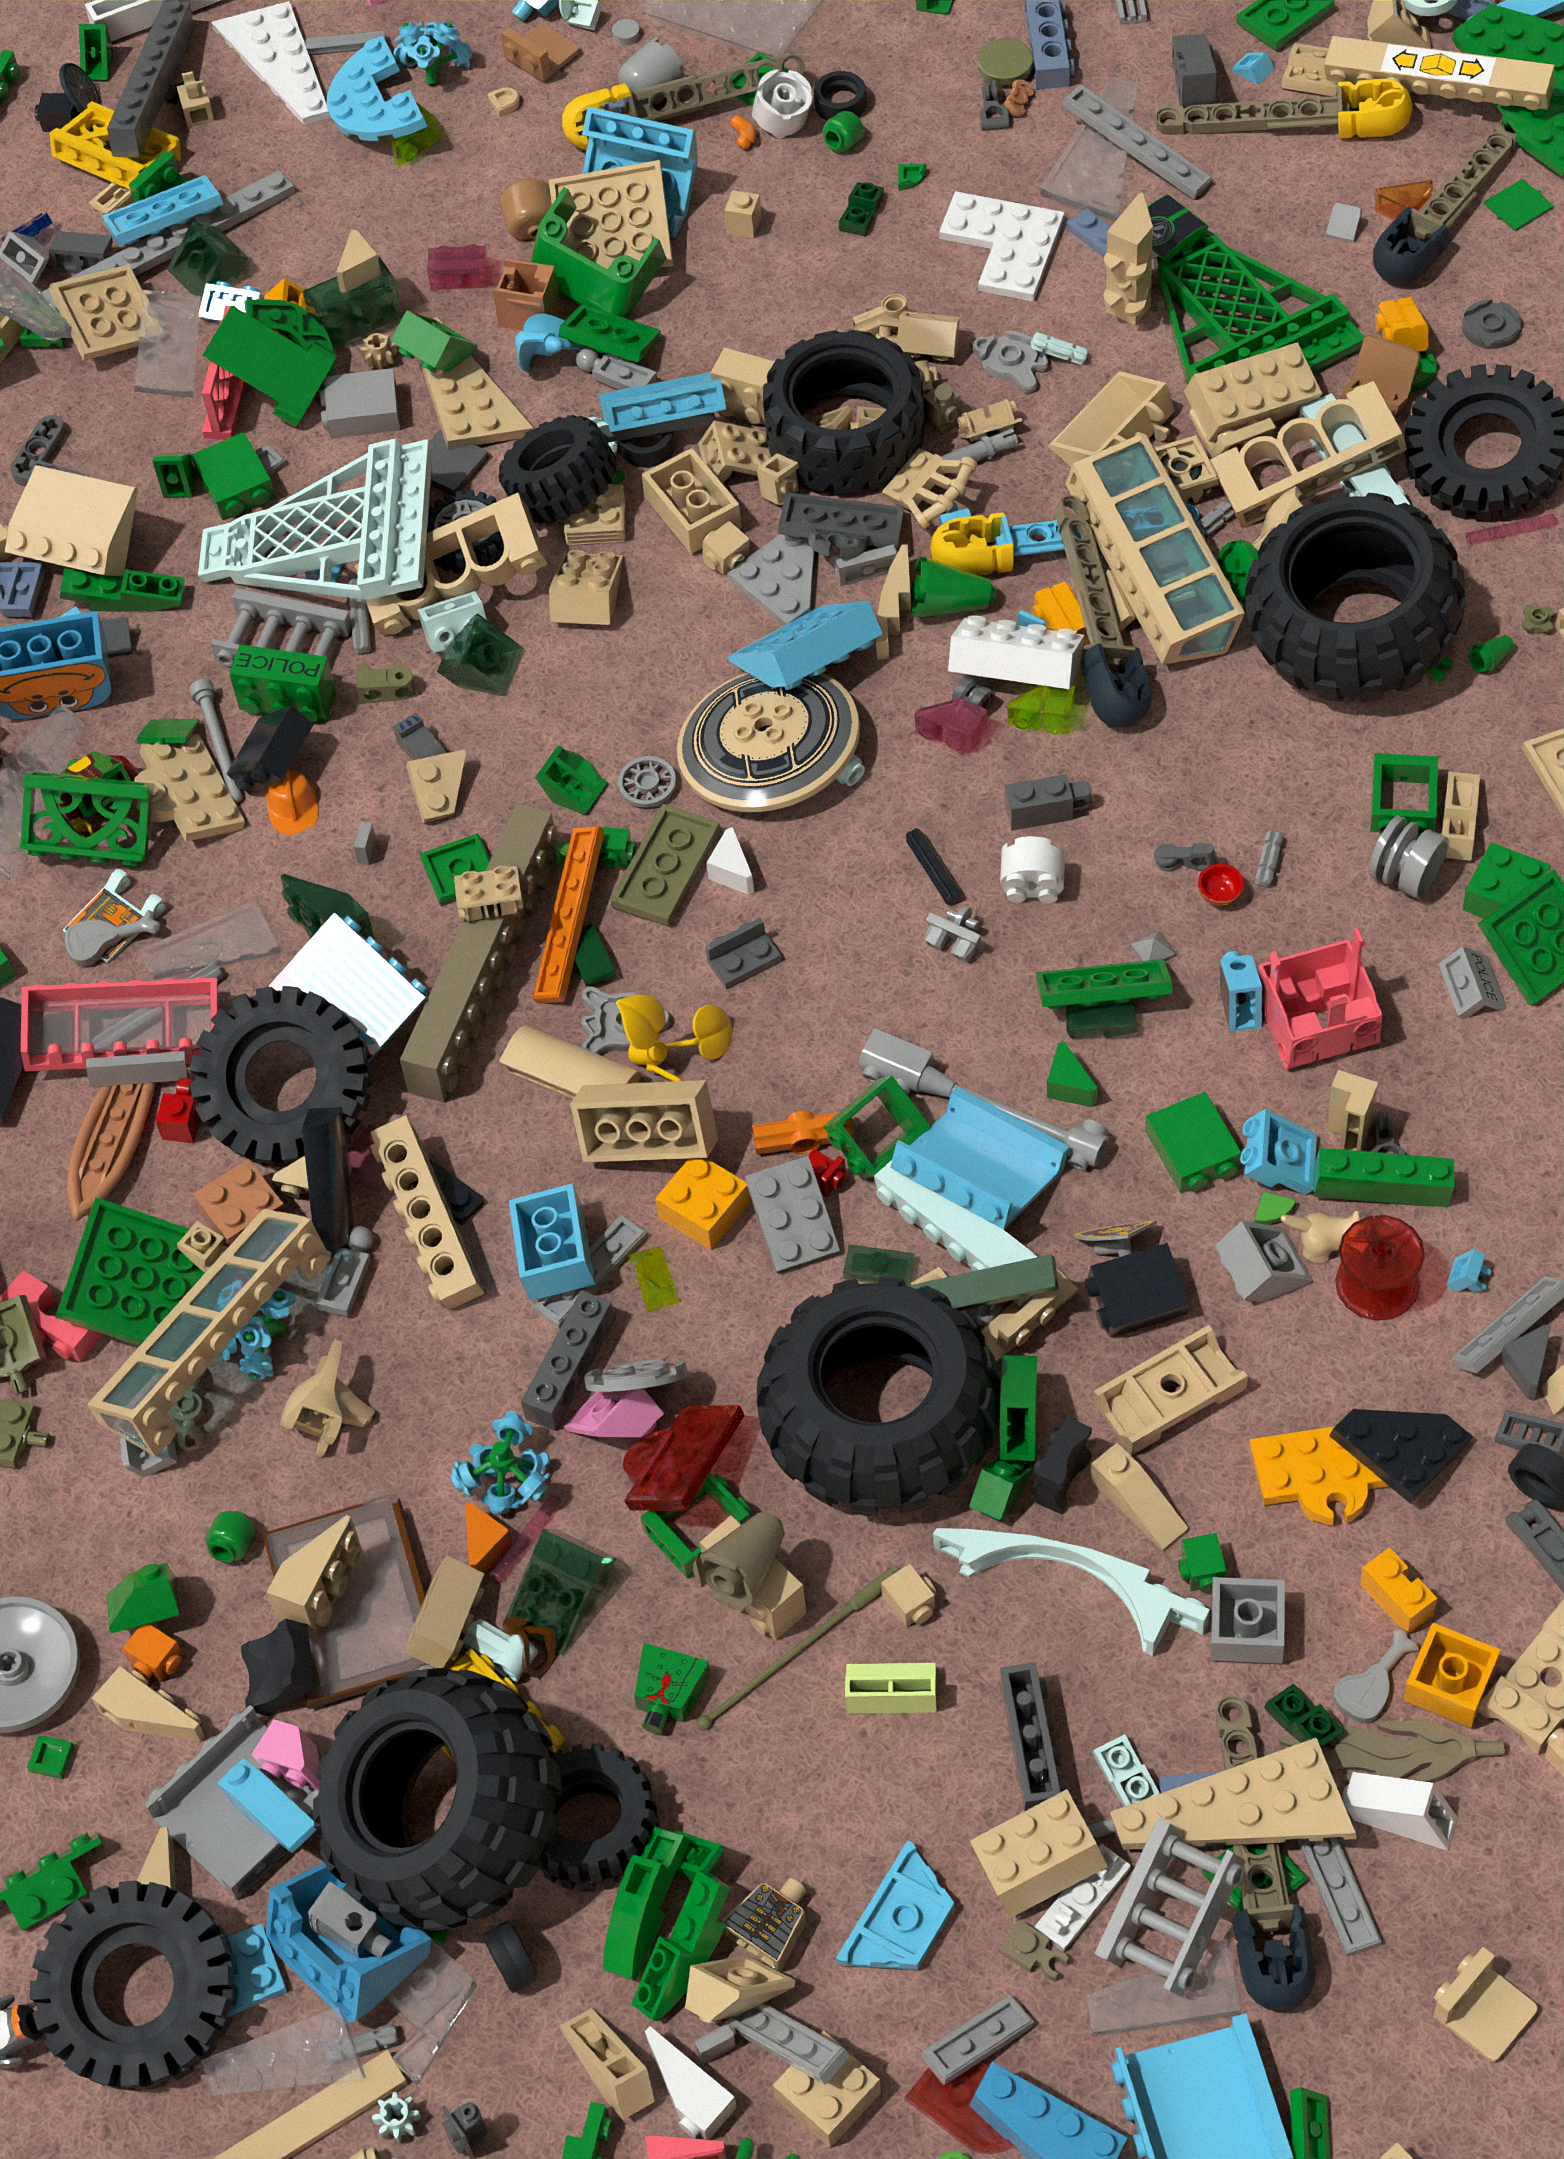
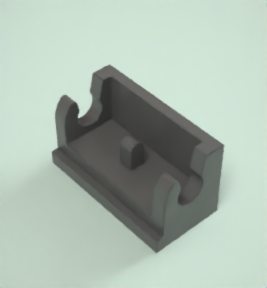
(78, 251)

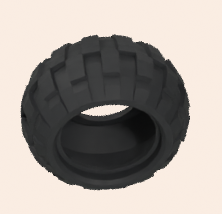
(1348, 543)
(884, 1461)
(498, 1809)

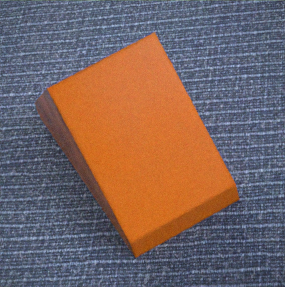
(486, 1539)

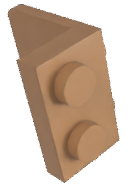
(538, 52)
(1391, 369)

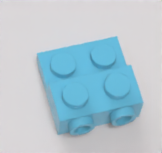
(1279, 1152)

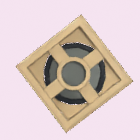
(1184, 463)

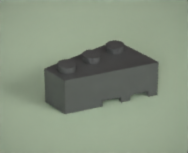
(1194, 70)

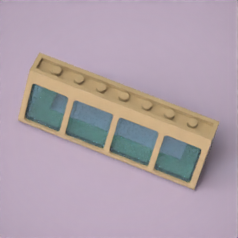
(1156, 551)
(203, 1324)

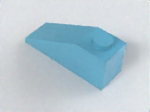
(266, 1805)

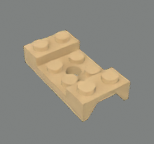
(1140, 1407)
(1522, 1697)

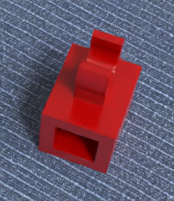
(178, 1115)

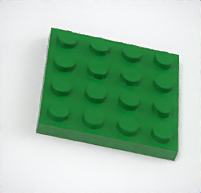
(126, 1273)

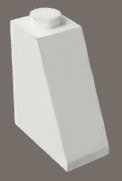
(1401, 1807)

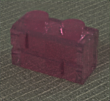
(457, 267)

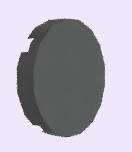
(1491, 324)

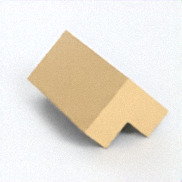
(1352, 1109)

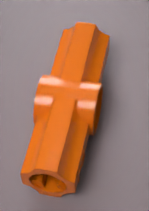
(798, 1132)

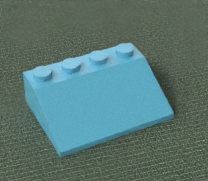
(809, 644)

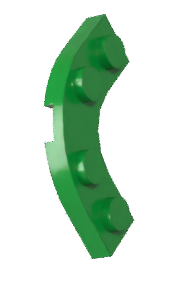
(291, 320)

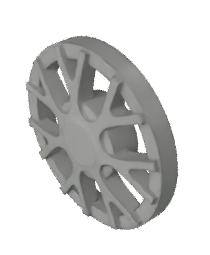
(647, 781)

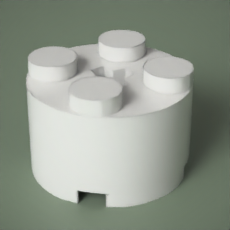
(782, 102)
(1032, 870)

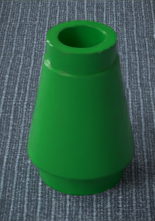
(1489, 654)

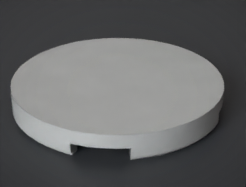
(635, 1375)

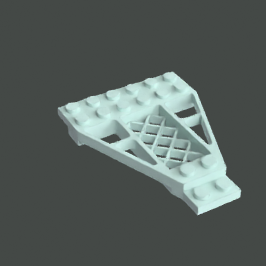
(386, 543)

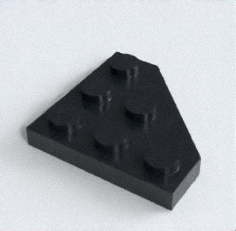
(1402, 1447)

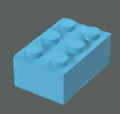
(551, 1242)

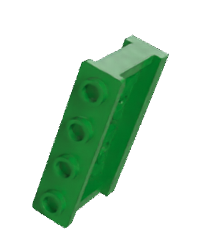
(121, 792)

